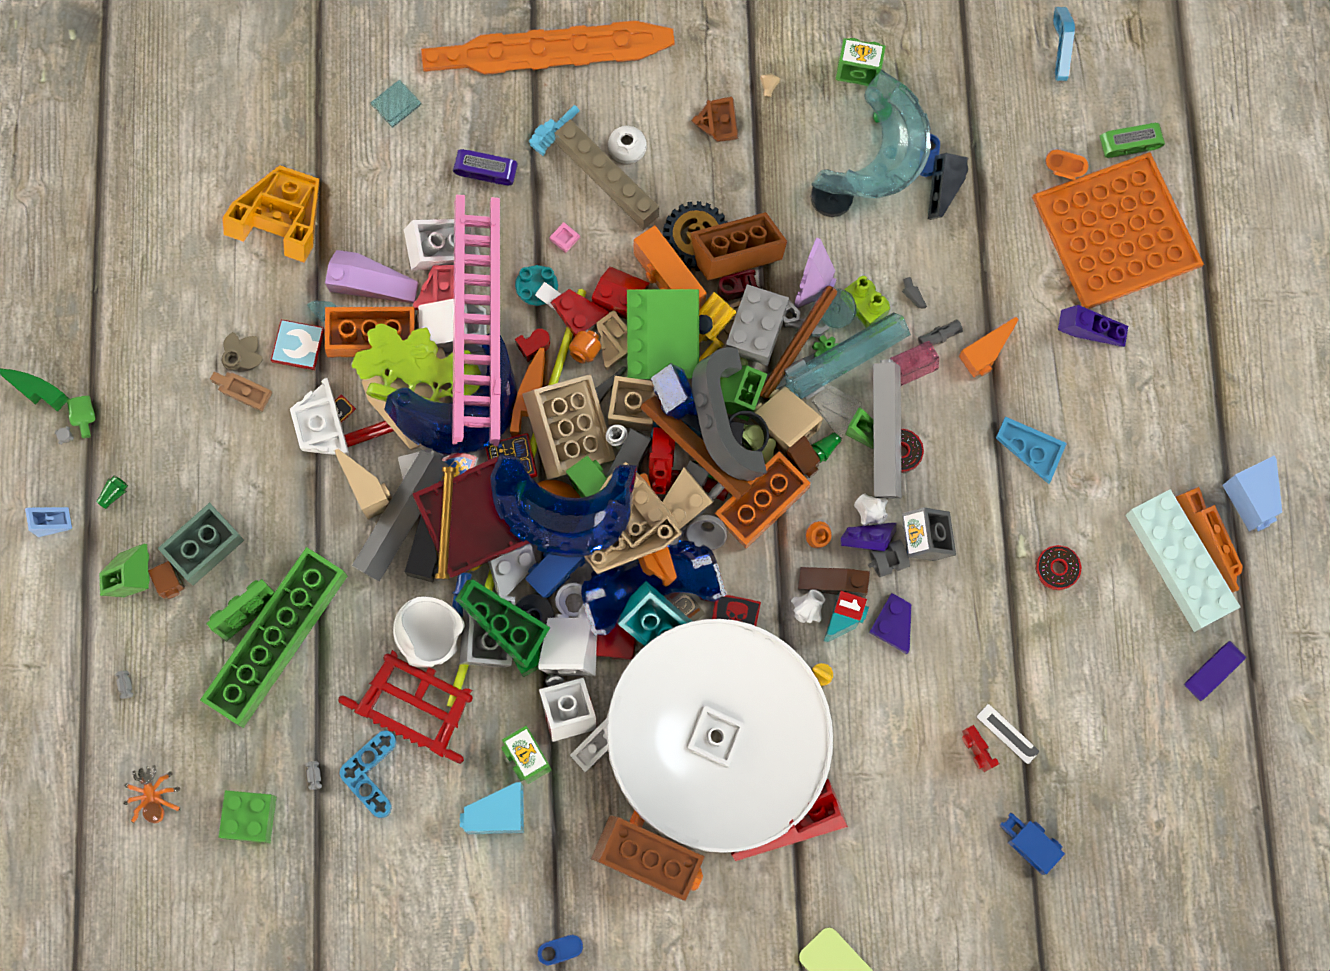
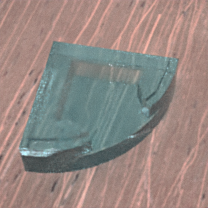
(318, 308)

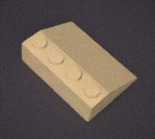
(568, 424)

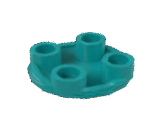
(530, 281)

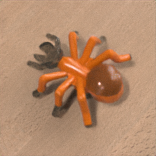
(151, 799)

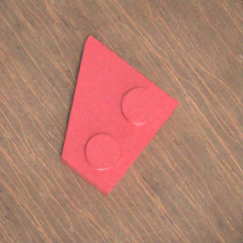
(438, 286)

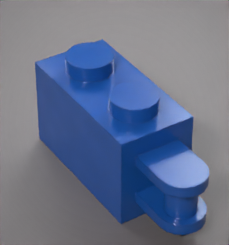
(1033, 844)

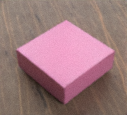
(564, 237)

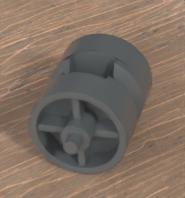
(892, 558)

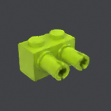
(869, 303)

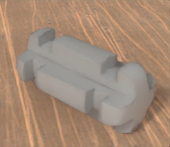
(124, 684)
(313, 775)

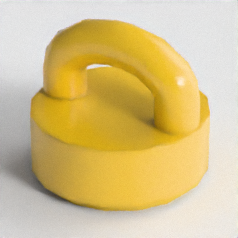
(823, 673)

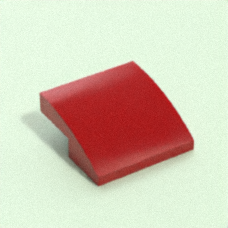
(616, 644)

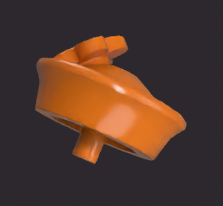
(818, 534)

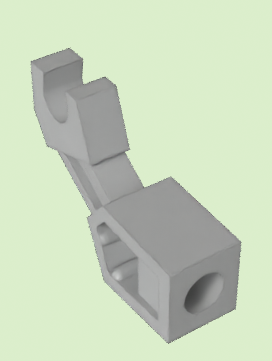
(796, 322)

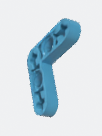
(1065, 28)
(362, 777)

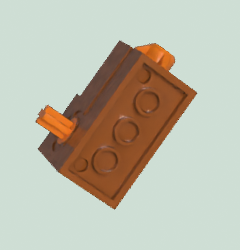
(648, 857)

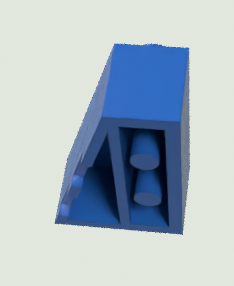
(552, 573)

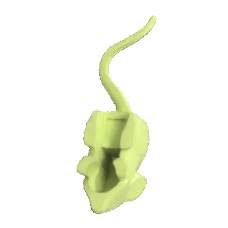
(754, 439)

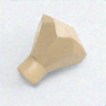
(769, 82)

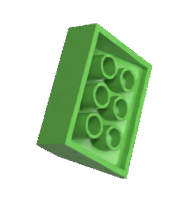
(662, 331)

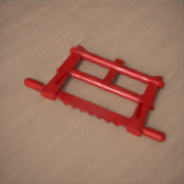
(450, 719)

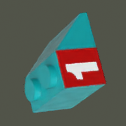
(846, 615)

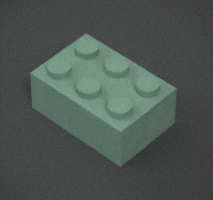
(201, 544)

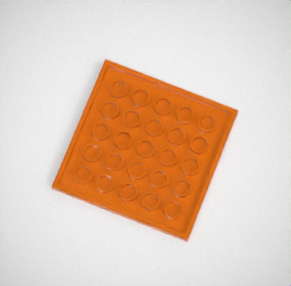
(1117, 231)

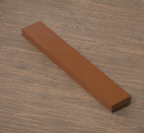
(693, 446)

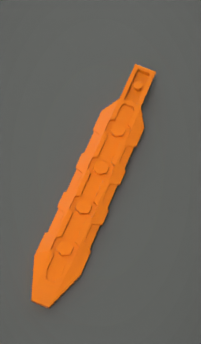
(551, 48)

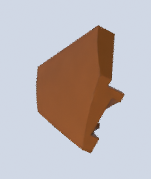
(718, 119)

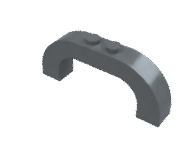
(714, 420)

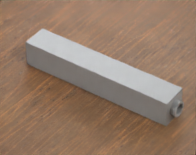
(887, 429)

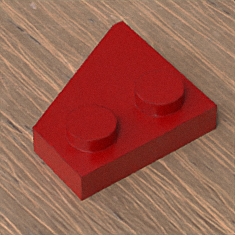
(577, 311)
(982, 758)

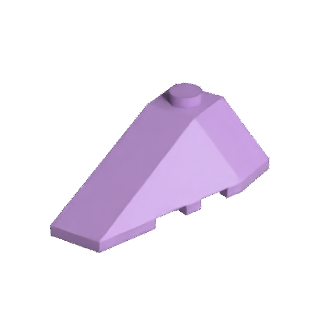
(817, 275)
(361, 276)

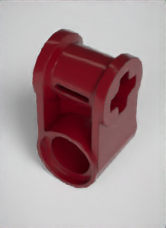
(738, 282)

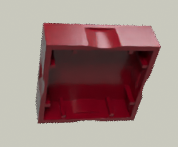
(475, 526)

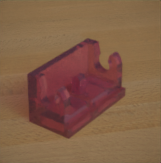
(917, 362)

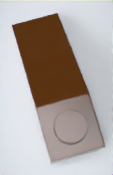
(834, 580)

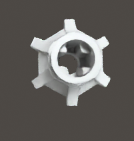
(871, 509)
(808, 606)

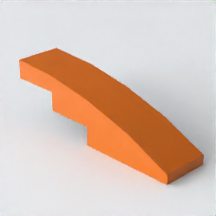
(532, 380)

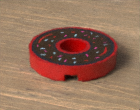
(914, 450)
(1067, 558)

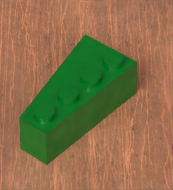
(506, 623)

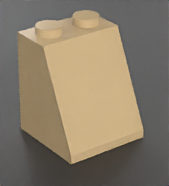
(788, 418)

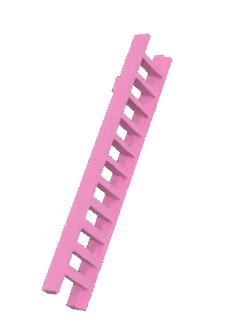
(459, 318)

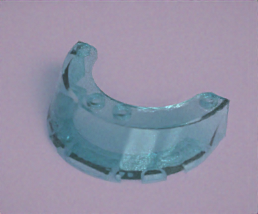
(902, 150)

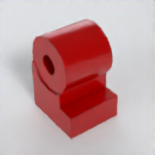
(531, 345)

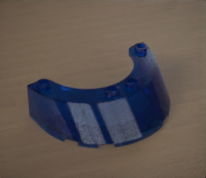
(431, 421)
(561, 523)
(609, 591)

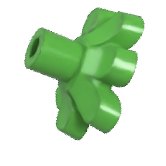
(823, 345)

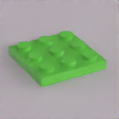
(241, 610)

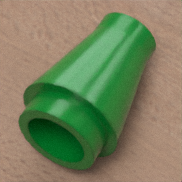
(826, 446)
(112, 491)

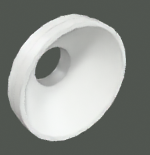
(627, 153)

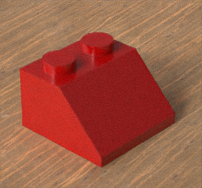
(612, 290)

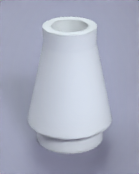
(616, 435)

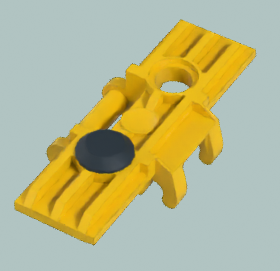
(712, 319)

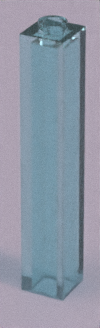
(847, 355)

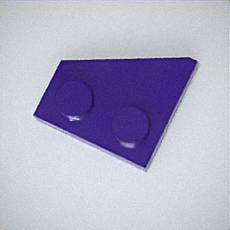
(869, 536)
(894, 623)

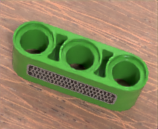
(1132, 140)

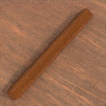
(798, 341)

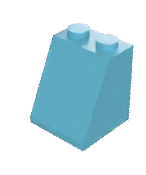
(496, 813)

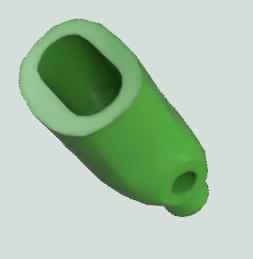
(81, 414)

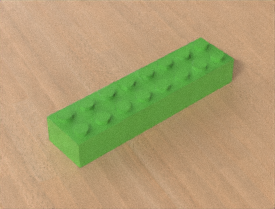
(274, 637)

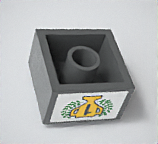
(928, 534)

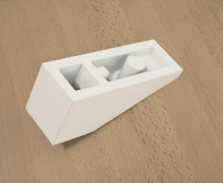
(592, 748)

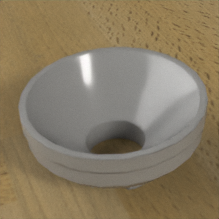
(710, 537)

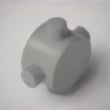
(64, 435)

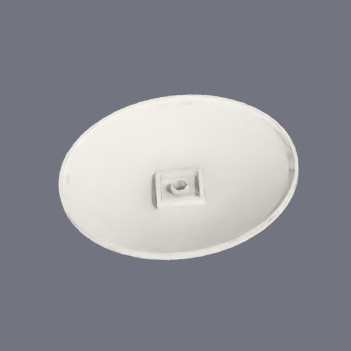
(770, 725)

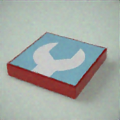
(297, 344)

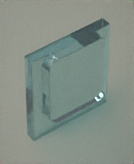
(395, 103)

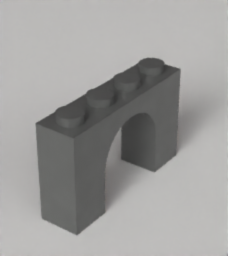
(634, 451)

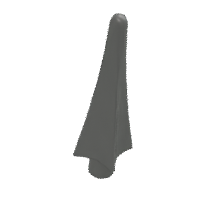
(605, 387)

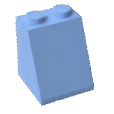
(1256, 494)

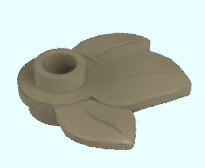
(243, 350)

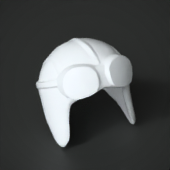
(427, 631)

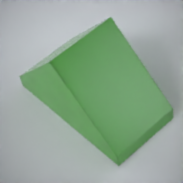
(862, 428)

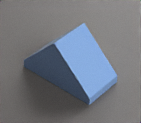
(48, 520)

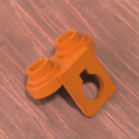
(1066, 164)

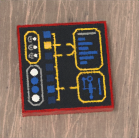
(515, 446)

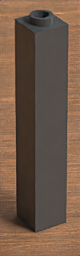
(398, 516)

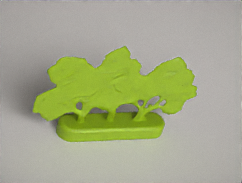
(410, 360)

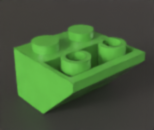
(742, 390)
(126, 573)

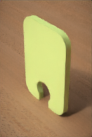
(831, 953)

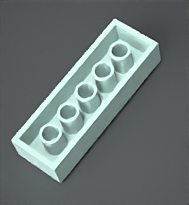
(1182, 560)

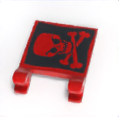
(736, 609)

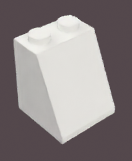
(439, 321)
(569, 647)

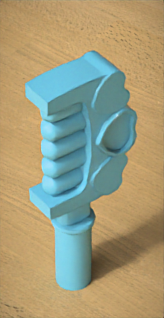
(545, 133)

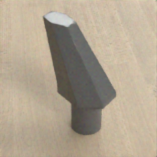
(913, 293)

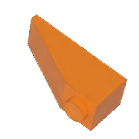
(982, 353)

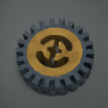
(695, 217)

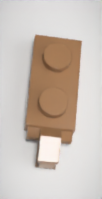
(242, 390)

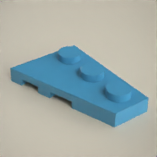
(1032, 447)

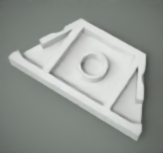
(318, 422)

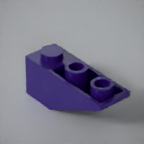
(1092, 326)

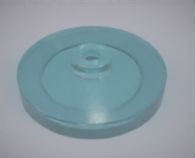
(841, 310)

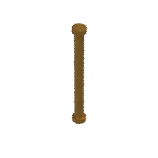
(445, 523)

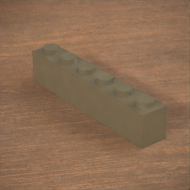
(607, 174)

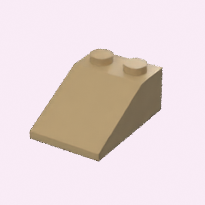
(366, 487)

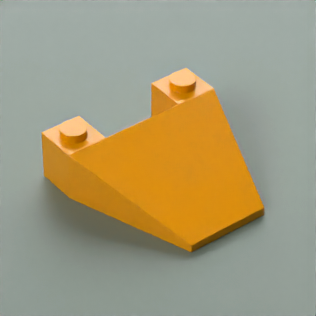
(280, 205)

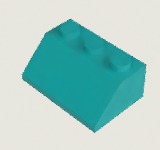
(650, 615)

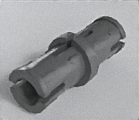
(941, 334)

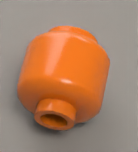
(585, 346)

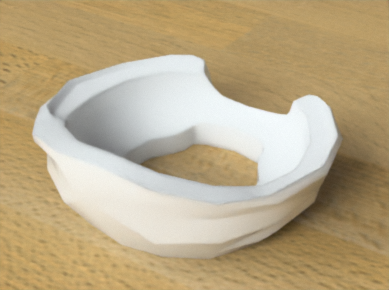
(563, 593)

